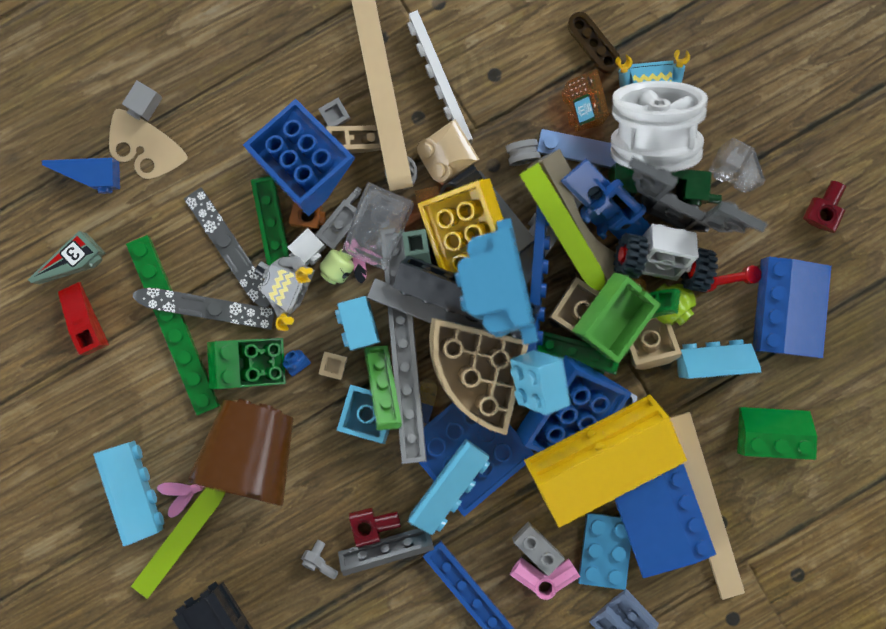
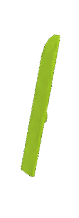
(563, 226)
(177, 541)

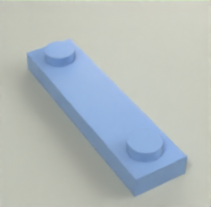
(576, 148)

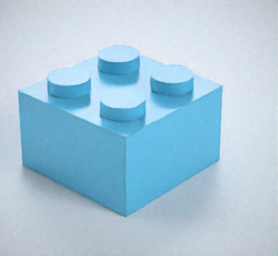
(358, 323)
(540, 382)
(359, 416)

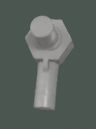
(312, 560)

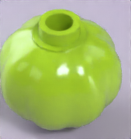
(686, 304)

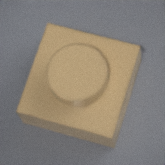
(333, 365)

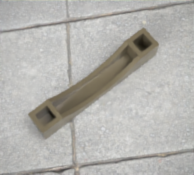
(555, 169)

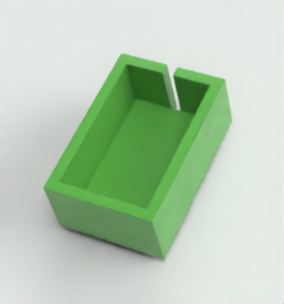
(616, 317)

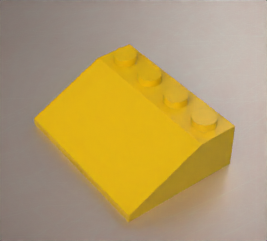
(457, 218)

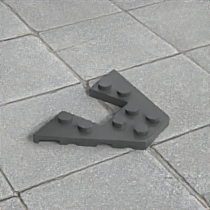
(655, 189)

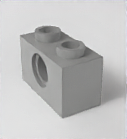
(538, 548)

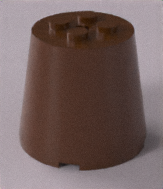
(246, 452)

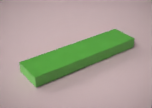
(382, 388)

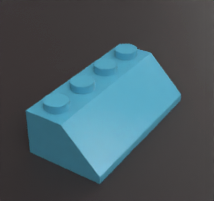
(448, 487)
(129, 492)

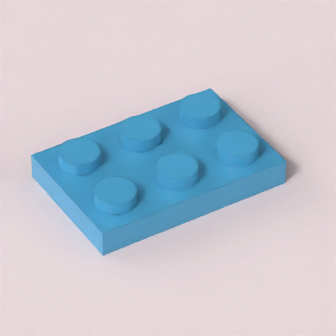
(604, 552)

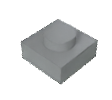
(334, 113)

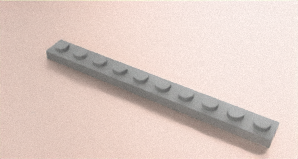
(406, 372)

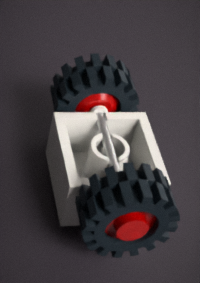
(666, 255)

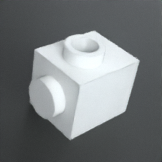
(307, 247)

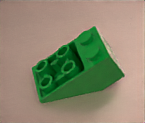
(246, 363)

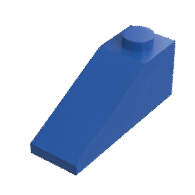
(96, 173)

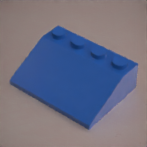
(300, 156)
(791, 307)
(591, 400)
(665, 523)

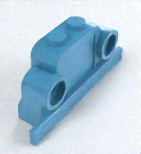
(496, 284)

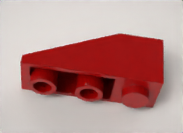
(81, 320)

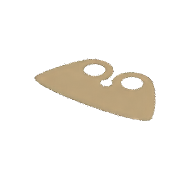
(156, 144)

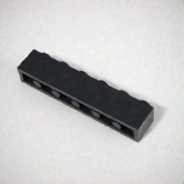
(437, 287)

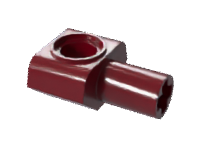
(829, 204)
(377, 523)

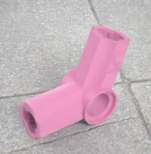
(533, 577)

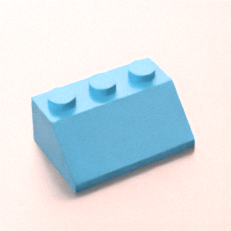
(717, 360)

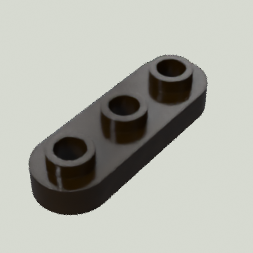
(589, 33)

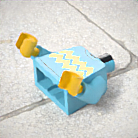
(653, 71)

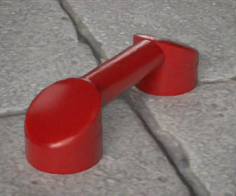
(750, 275)

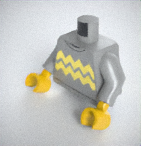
(285, 286)

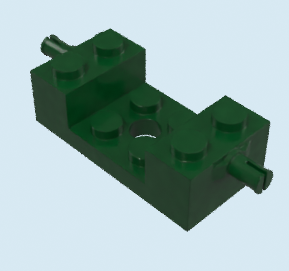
(692, 185)

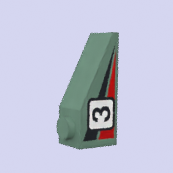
(75, 256)

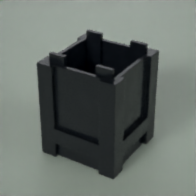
(211, 611)

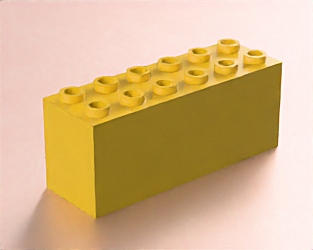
(606, 460)

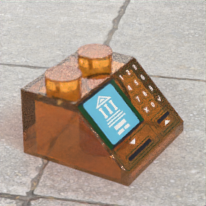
(585, 101)

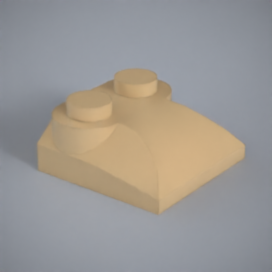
(447, 153)
(654, 346)

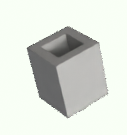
(141, 101)

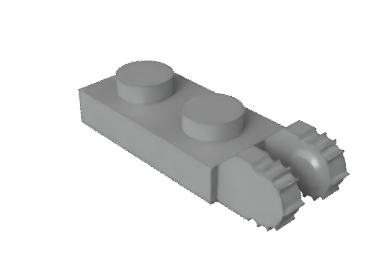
(339, 222)

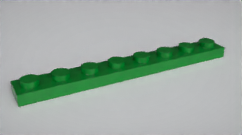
(174, 328)

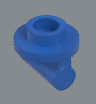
(295, 362)

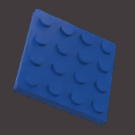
(445, 436)

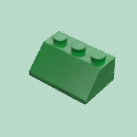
(776, 433)

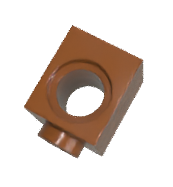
(296, 218)

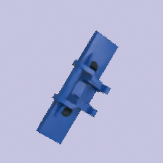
(600, 208)

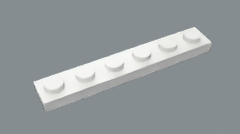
(435, 70)

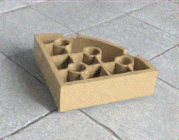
(476, 371)

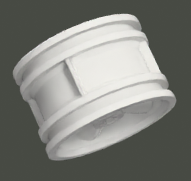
(658, 124)

